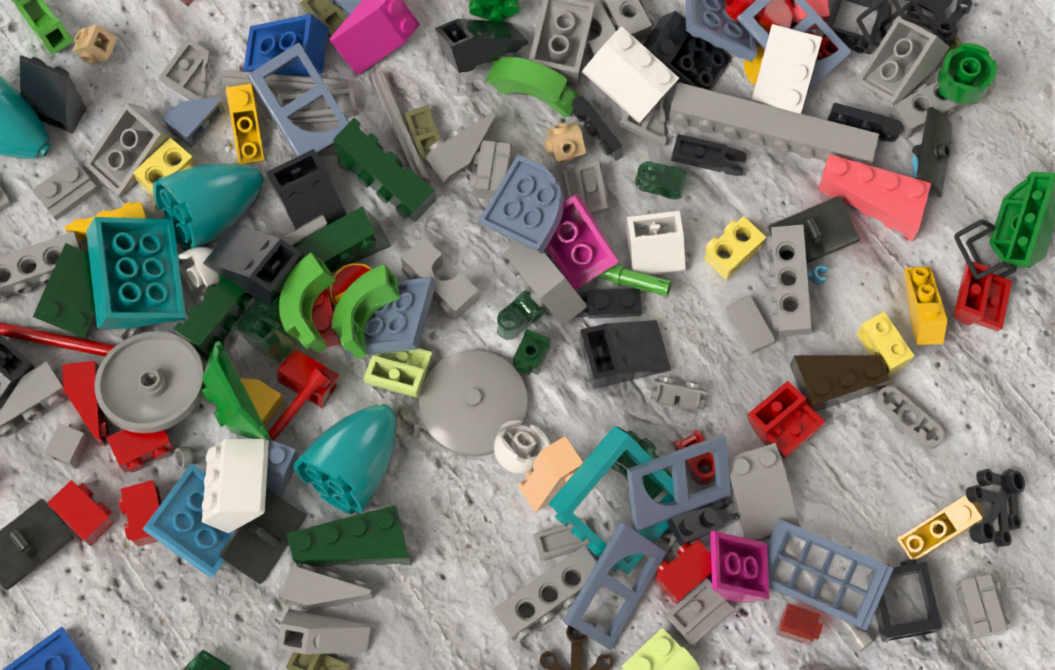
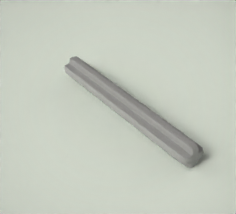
(283, 81)
(399, 125)

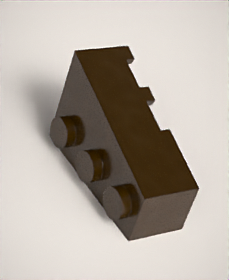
(837, 378)

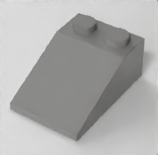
(563, 36)
(902, 60)
(126, 146)
(761, 491)

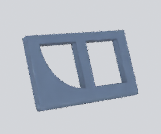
(821, 67)
(298, 139)
(650, 512)
(622, 544)

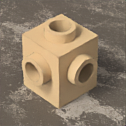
(94, 44)
(564, 142)

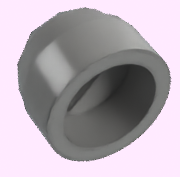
(185, 456)

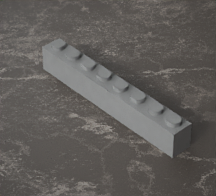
(770, 126)

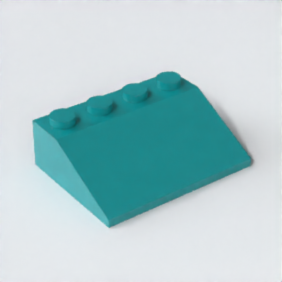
(134, 272)

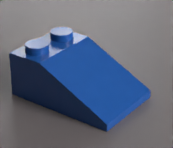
(275, 37)

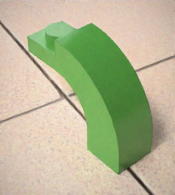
(43, 24)
(531, 78)
(297, 299)
(360, 303)

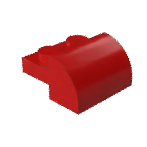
(982, 300)
(785, 420)

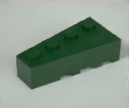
(382, 172)
(346, 240)
(215, 316)
(352, 541)

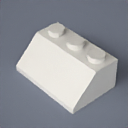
(786, 68)
(630, 74)
(235, 483)

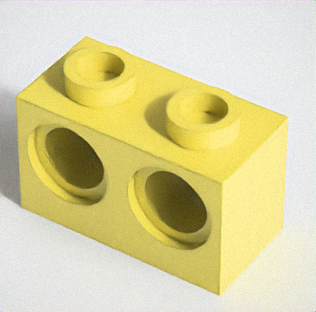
(160, 164)
(738, 250)
(883, 339)

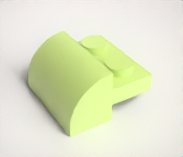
(399, 371)
(661, 654)

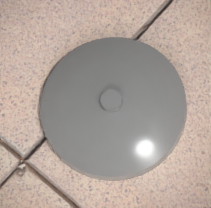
(149, 382)
(470, 400)

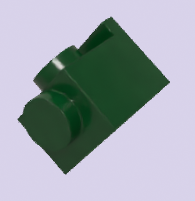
(531, 363)

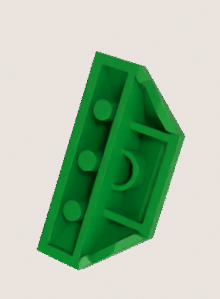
(1026, 221)
(231, 397)

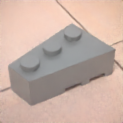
(546, 281)

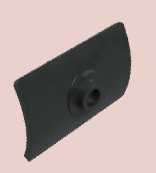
(934, 149)
(825, 229)
(261, 541)
(30, 542)

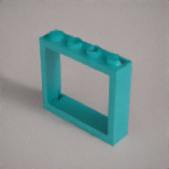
(589, 475)

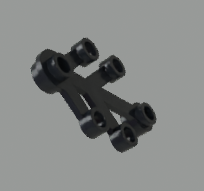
(941, 22)
(1011, 485)

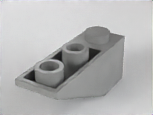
(455, 154)
(30, 397)
(317, 591)
(321, 634)

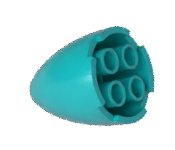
(20, 126)
(206, 199)
(350, 458)

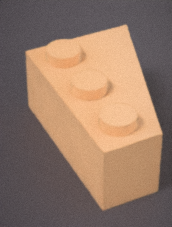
(551, 472)

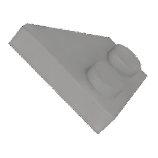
(187, 71)
(650, 127)

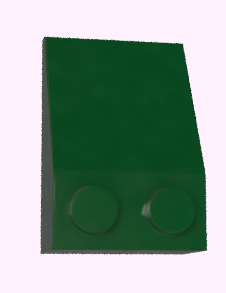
(69, 293)

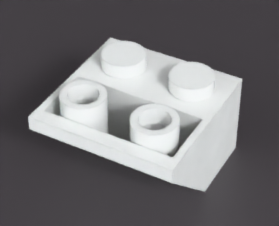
(656, 243)

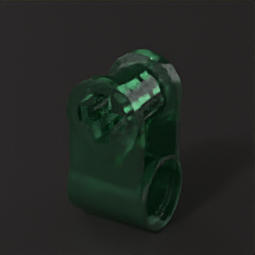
(663, 181)
(522, 312)

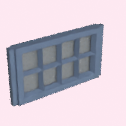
(826, 575)

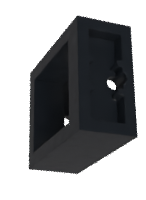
(852, 40)
(916, 628)

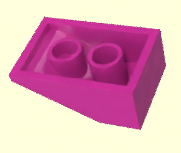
(373, 32)
(580, 244)
(739, 568)

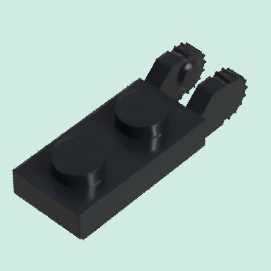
(861, 119)
(596, 126)
(707, 155)
(611, 303)
(700, 522)

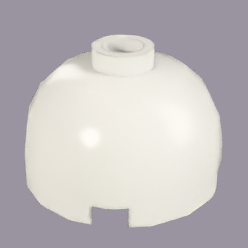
(194, 272)
(519, 446)

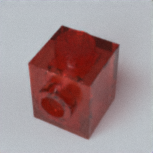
(799, 624)

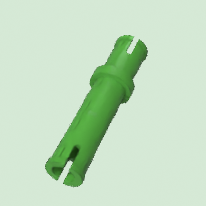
(621, 276)

